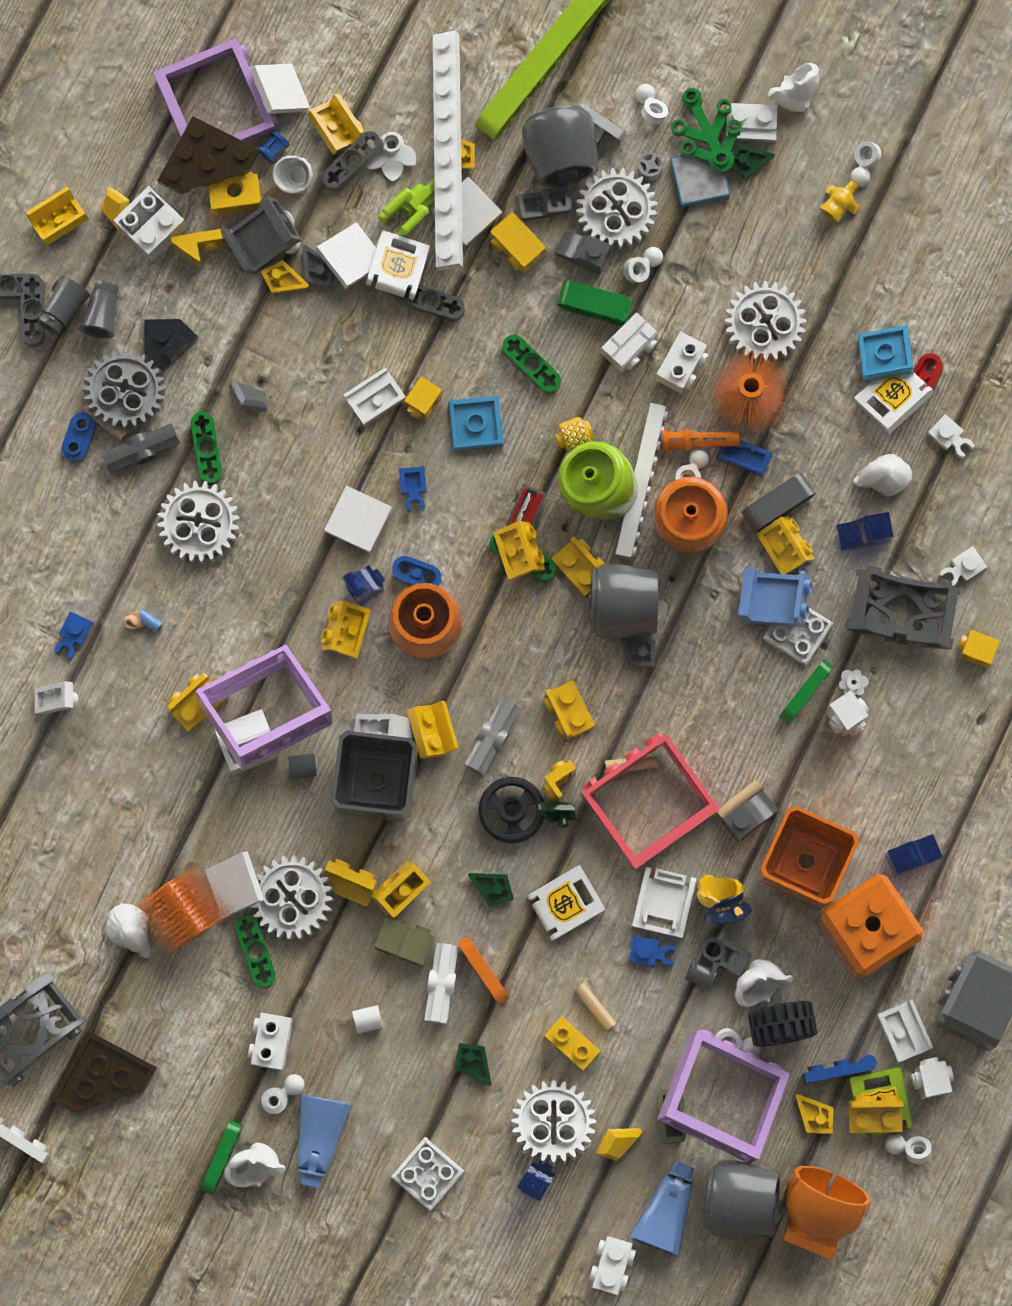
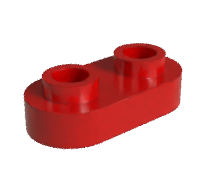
(921, 369)

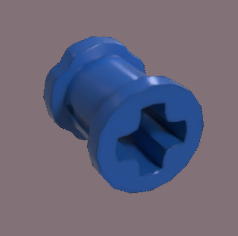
(273, 147)

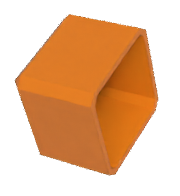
(813, 835)
(856, 946)

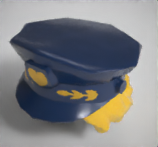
(722, 900)

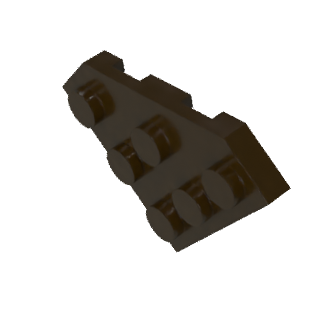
(206, 158)
(101, 1075)

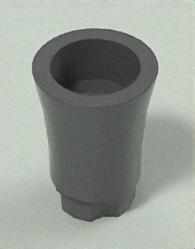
(62, 304)
(101, 311)

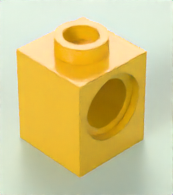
(423, 399)
(978, 648)

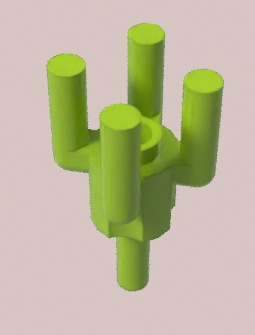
(413, 204)

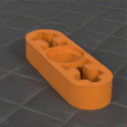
(483, 970)

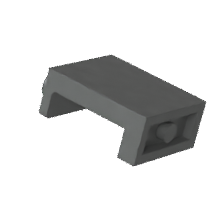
(261, 236)

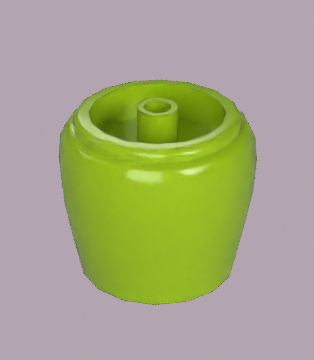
(597, 481)

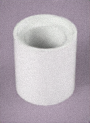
(367, 1019)

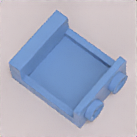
(774, 598)

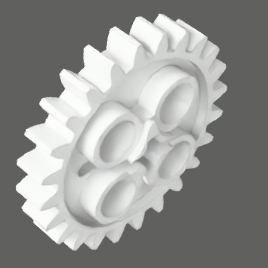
(635, 196)
(786, 311)
(193, 543)
(309, 881)
(530, 1122)

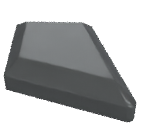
(315, 268)
(249, 397)
(639, 651)

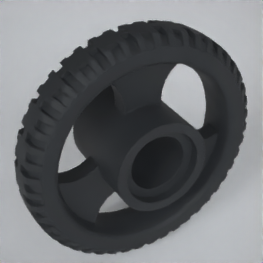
(490, 800)

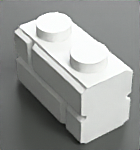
(630, 343)

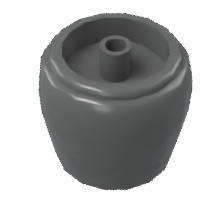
(561, 145)
(623, 601)
(742, 1200)

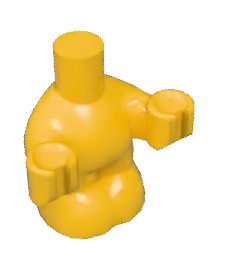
(839, 202)

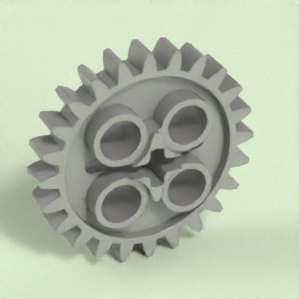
(117, 410)

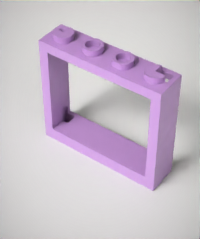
(163, 75)
(280, 737)
(705, 1132)

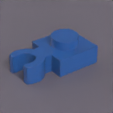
(413, 484)
(74, 631)
(646, 952)

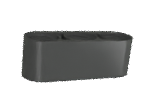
(778, 502)

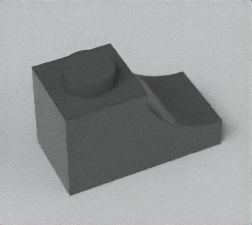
(584, 251)
(749, 816)

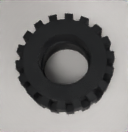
(782, 1023)

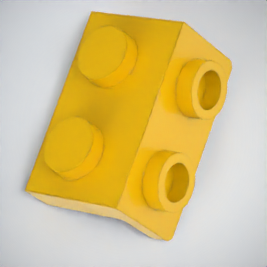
(336, 124)
(56, 216)
(559, 775)
(349, 883)

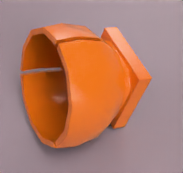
(820, 1219)

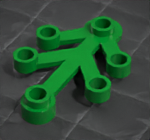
(708, 134)

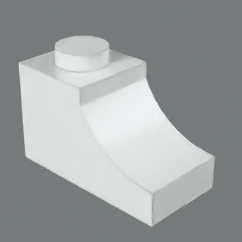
(384, 724)

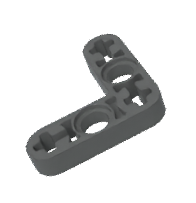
(21, 291)

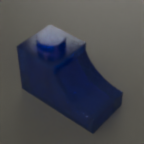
(865, 532)
(364, 584)
(913, 855)
(537, 1180)

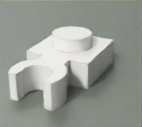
(948, 434)
(965, 565)

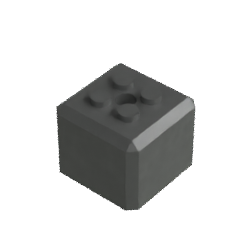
(369, 754)
(977, 1001)

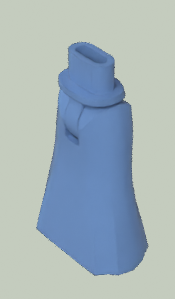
(319, 1134)
(666, 1213)

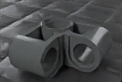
(704, 968)

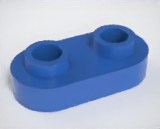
(78, 436)
(417, 573)

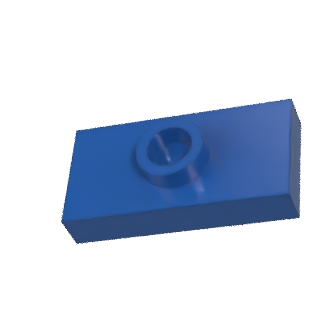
(746, 457)

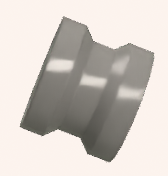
(651, 161)

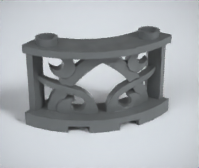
(928, 635)
(35, 995)

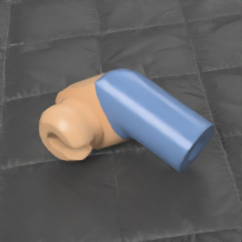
(140, 619)

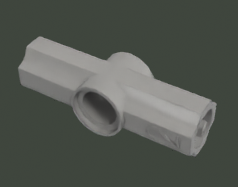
(492, 736)

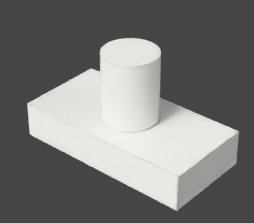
(602, 124)
(55, 697)

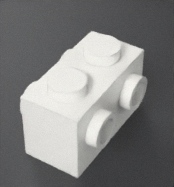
(682, 363)
(847, 715)
(274, 1041)
(932, 1078)
(610, 1272)

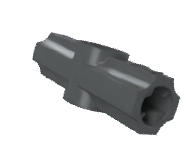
(140, 448)

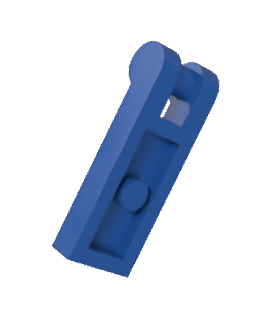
(841, 1068)

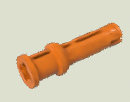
(687, 437)

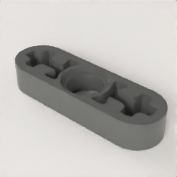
(361, 143)
(448, 301)

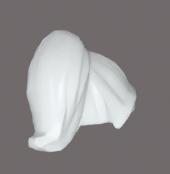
(797, 89)
(885, 475)
(128, 929)
(760, 983)
(253, 1166)

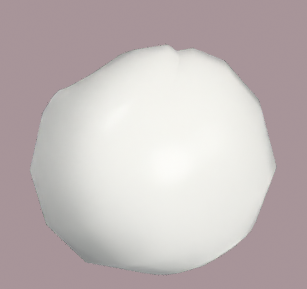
(292, 174)

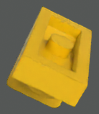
(190, 244)

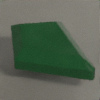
(749, 160)
(558, 812)
(492, 887)
(473, 1062)

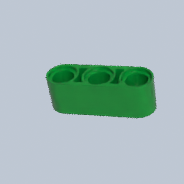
(594, 302)

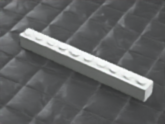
(643, 474)

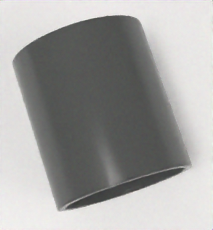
(302, 766)

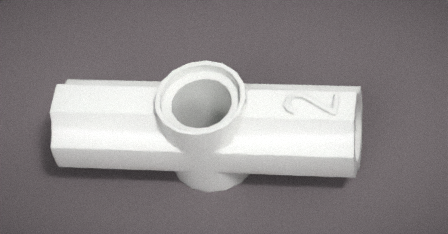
(441, 983)

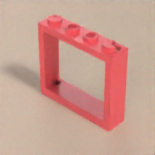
(633, 758)

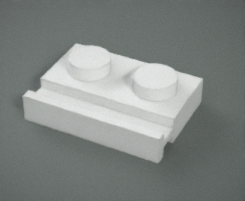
(757, 122)
(374, 396)
(905, 1031)

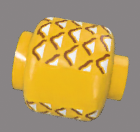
(574, 433)

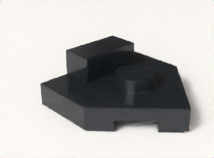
(166, 341)

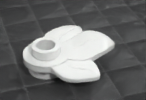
(393, 160)

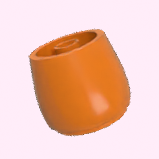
(690, 515)
(409, 625)

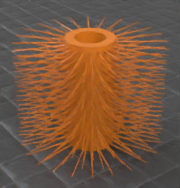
(748, 393)
(182, 910)

